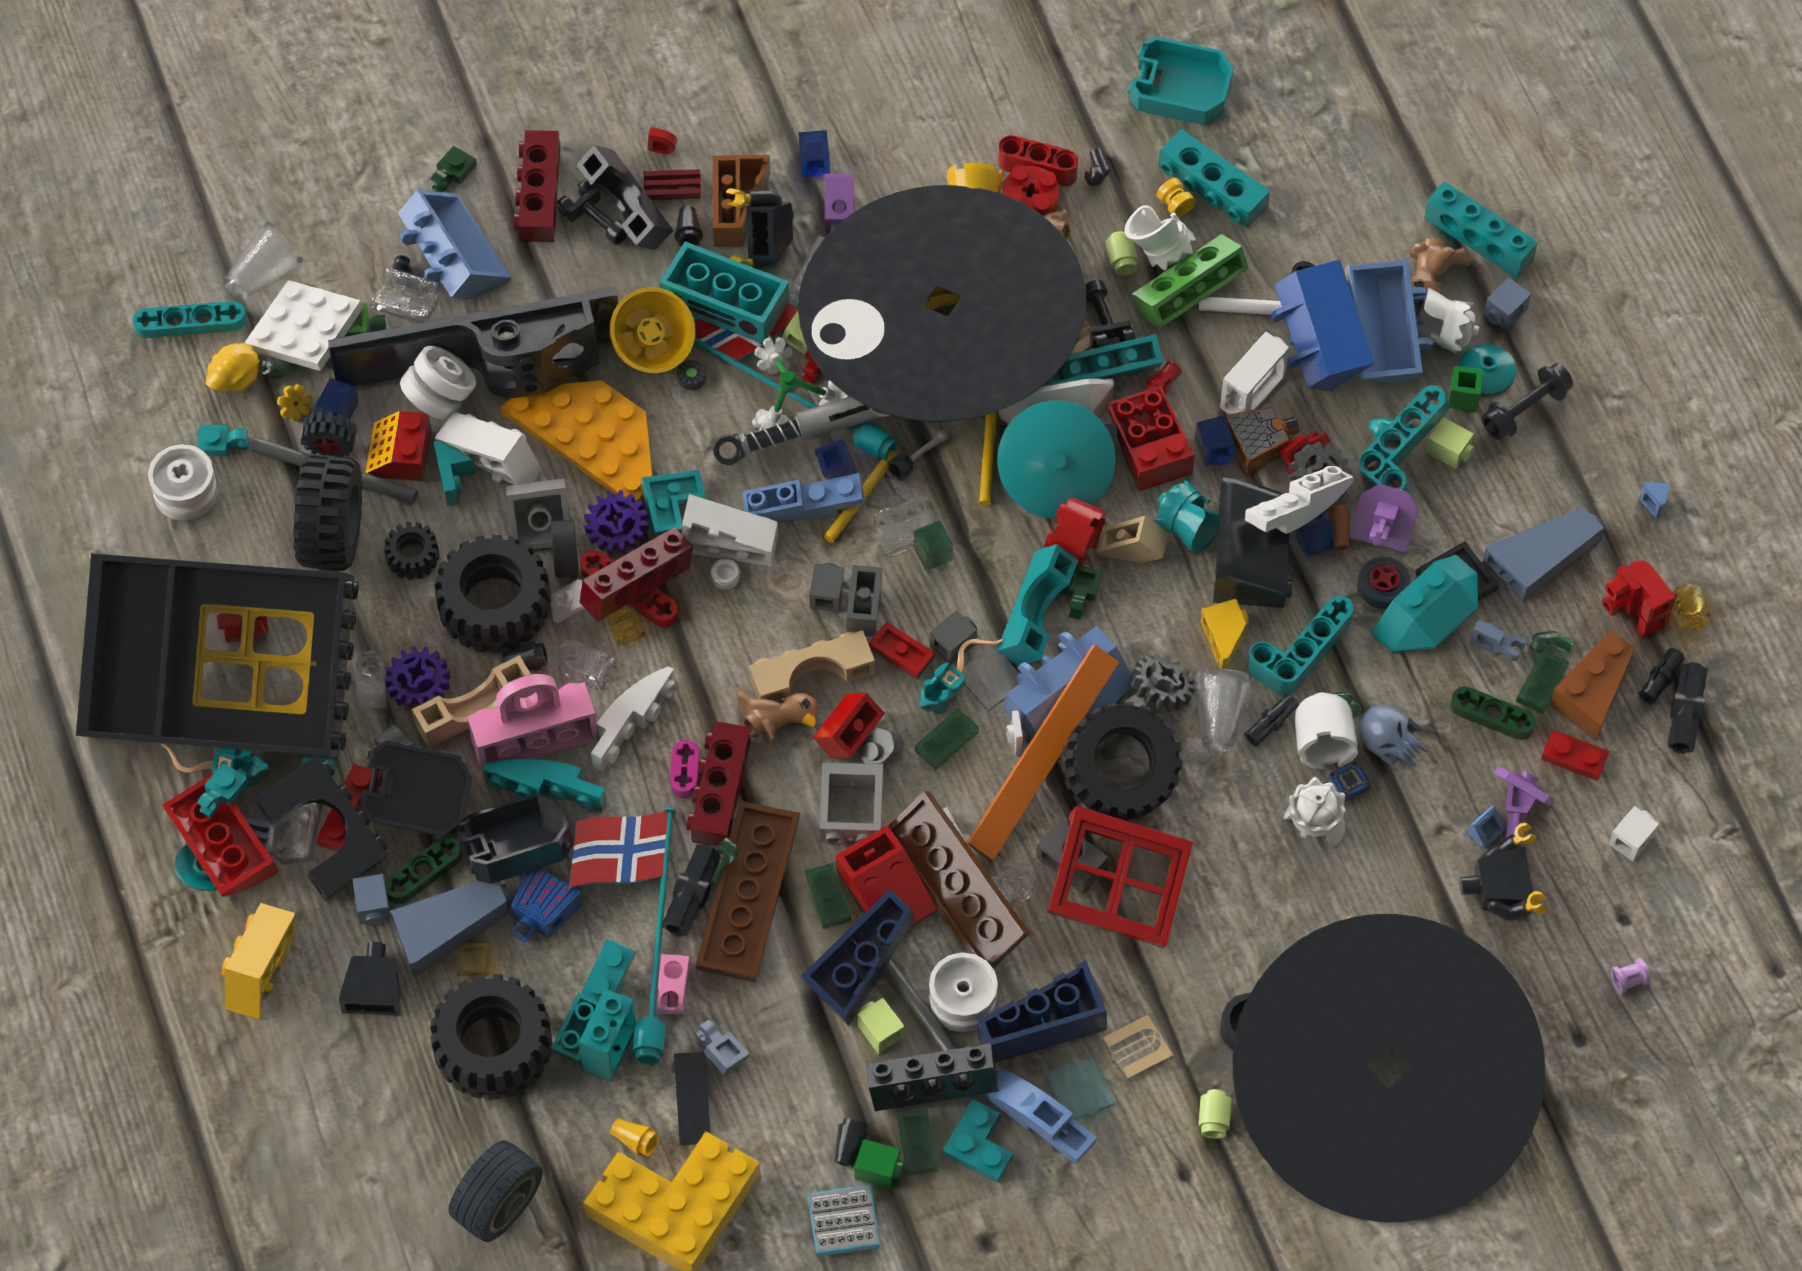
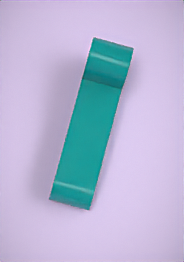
(1409, 437)
(1306, 643)

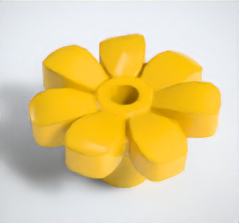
(294, 402)

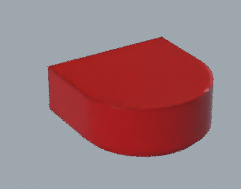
(661, 141)

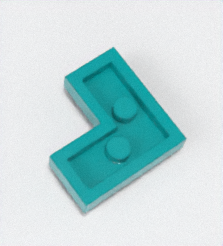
(664, 495)
(970, 1144)

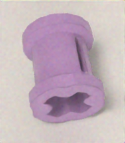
(1638, 970)

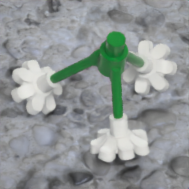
(775, 358)

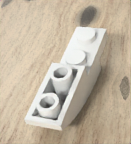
(1303, 503)
(634, 707)

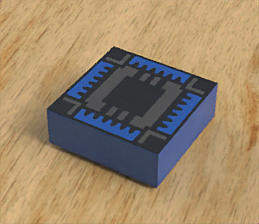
(1350, 781)

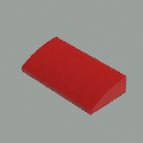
(221, 842)

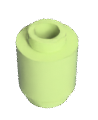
(1121, 254)
(1215, 1114)

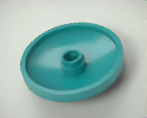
(1055, 455)

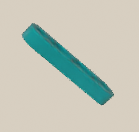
(189, 314)

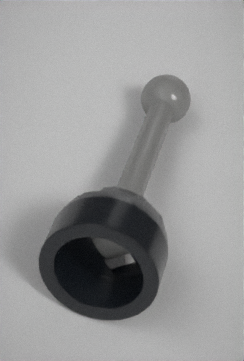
(902, 465)

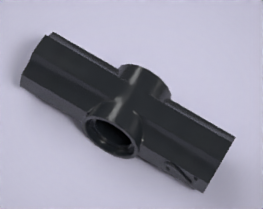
(1687, 708)
(691, 890)

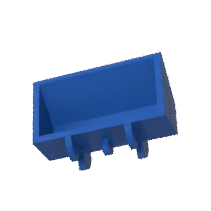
(1322, 326)

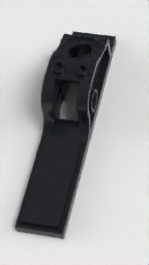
(478, 343)

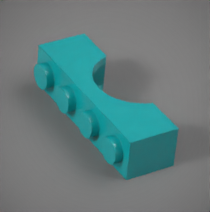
(1045, 578)

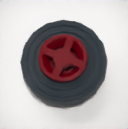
(1384, 571)

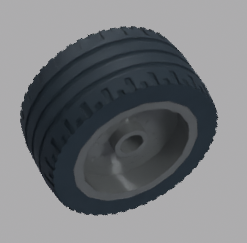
(495, 1191)

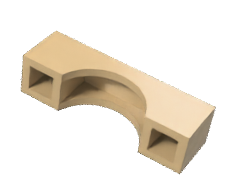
(845, 656)
(445, 718)

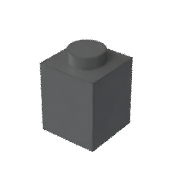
(826, 587)
(951, 635)

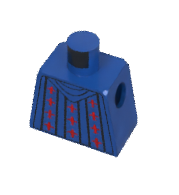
(543, 904)

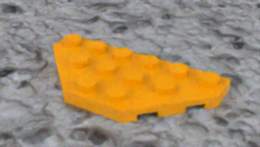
(591, 430)

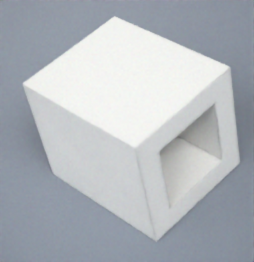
(1634, 833)

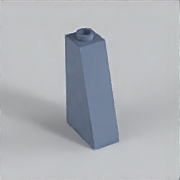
(1542, 552)
(437, 924)

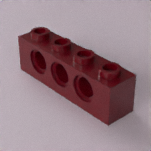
(540, 224)
(636, 574)
(729, 740)

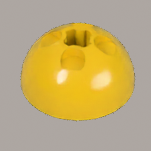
(658, 317)

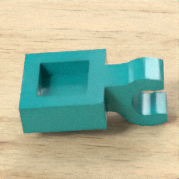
(217, 439)
(223, 786)

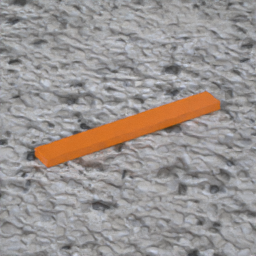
(1042, 753)

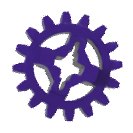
(602, 525)
(409, 669)

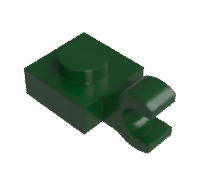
(452, 167)
(1083, 586)

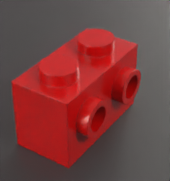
(848, 725)

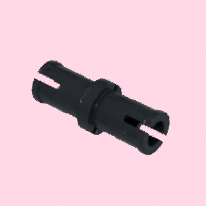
(1661, 676)
(1270, 720)

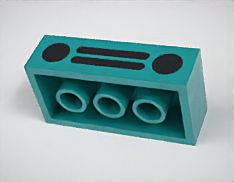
(727, 292)

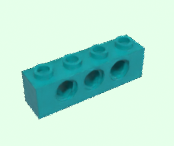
(1207, 165)
(1480, 229)
(1111, 361)

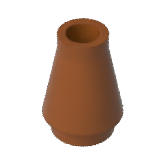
(1340, 526)

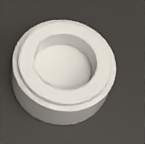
(725, 574)

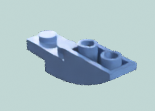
(805, 502)
(1042, 1114)

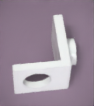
(566, 601)
(1016, 734)

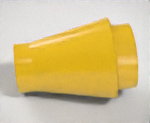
(637, 1137)

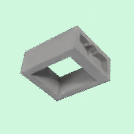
(850, 776)

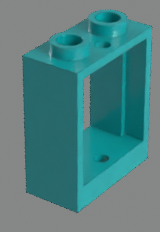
(608, 1027)

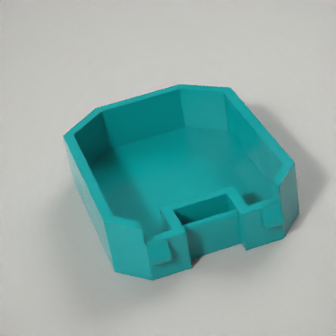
(1191, 84)

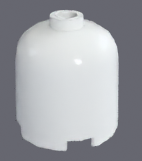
(1325, 731)

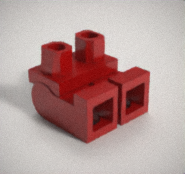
(1642, 593)

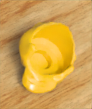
(233, 368)

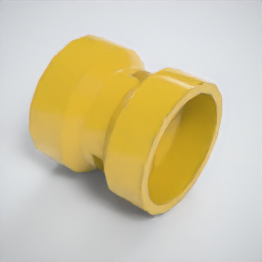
(1176, 198)

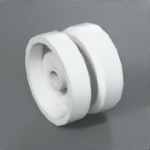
(438, 382)
(183, 482)
(962, 991)

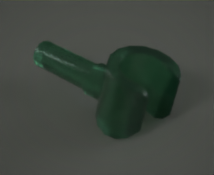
(377, 323)
(729, 852)

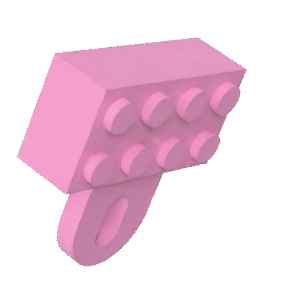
(535, 724)

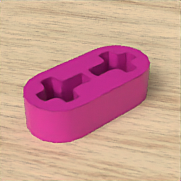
(679, 768)

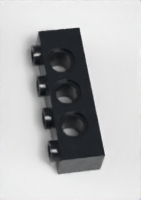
(932, 1077)

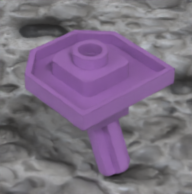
(1385, 518)
(1521, 796)

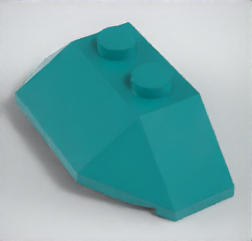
(1430, 607)

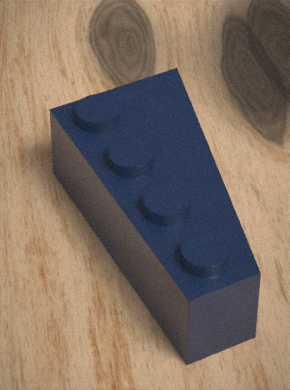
(859, 956)
(1046, 1016)

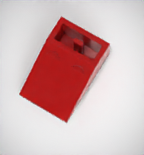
(1151, 438)
(881, 865)

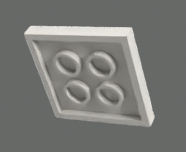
(302, 323)

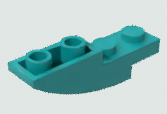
(541, 776)
(606, 974)

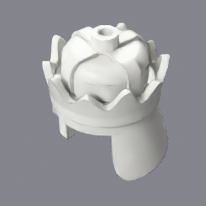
(1162, 241)
(1447, 321)
(1318, 811)

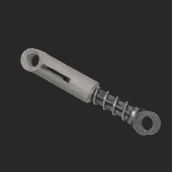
(807, 425)

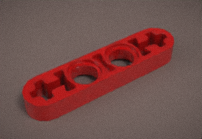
(644, 608)

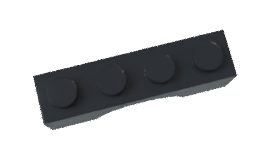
(610, 175)

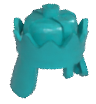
(1184, 514)

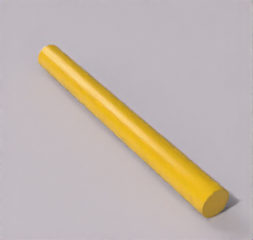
(988, 459)
(868, 486)

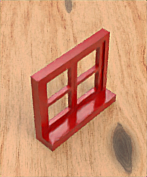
(1131, 835)

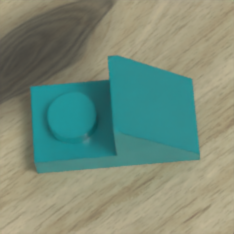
(451, 466)

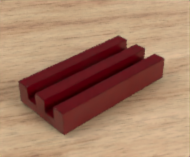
(672, 180)

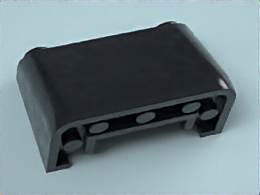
(1249, 560)

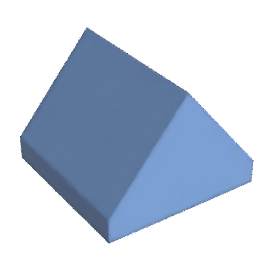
(1654, 497)
(1486, 827)

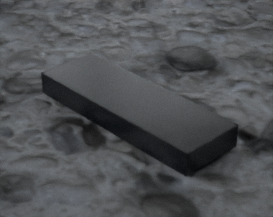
(692, 1096)

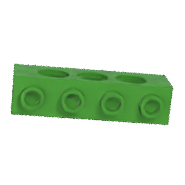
(1190, 281)

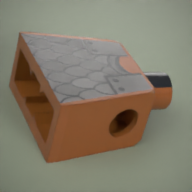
(1260, 436)

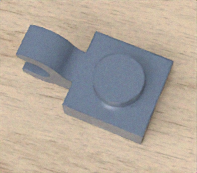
(1493, 640)
(722, 1050)

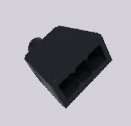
(371, 984)

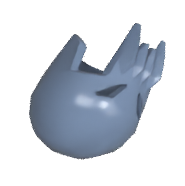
(1388, 734)

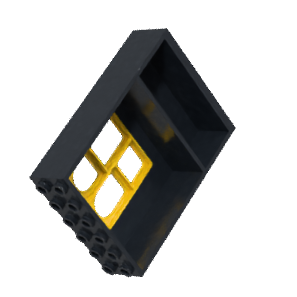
(150, 651)

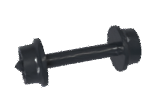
(1554, 381)

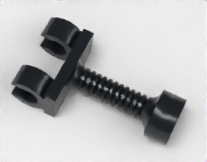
(590, 197)
(1099, 335)

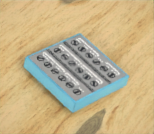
(843, 1220)

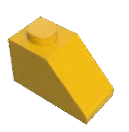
(1224, 629)

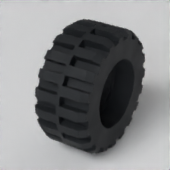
(327, 512)
(488, 560)
(1154, 737)
(489, 999)

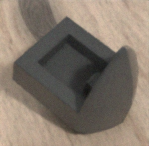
(880, 746)

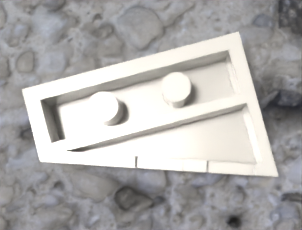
(492, 448)
(729, 532)

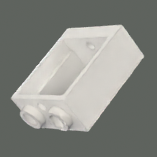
(1255, 375)

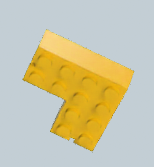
(679, 1217)

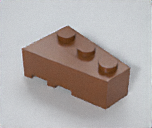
(738, 173)
(1593, 684)

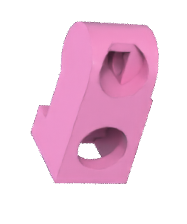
(673, 983)

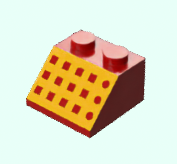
(400, 446)

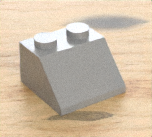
(534, 508)

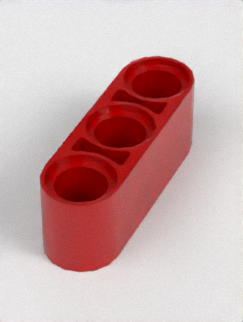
(1028, 150)

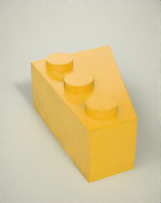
(256, 958)

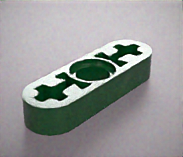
(1509, 729)
(400, 876)

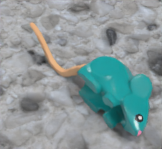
(947, 681)
(243, 762)

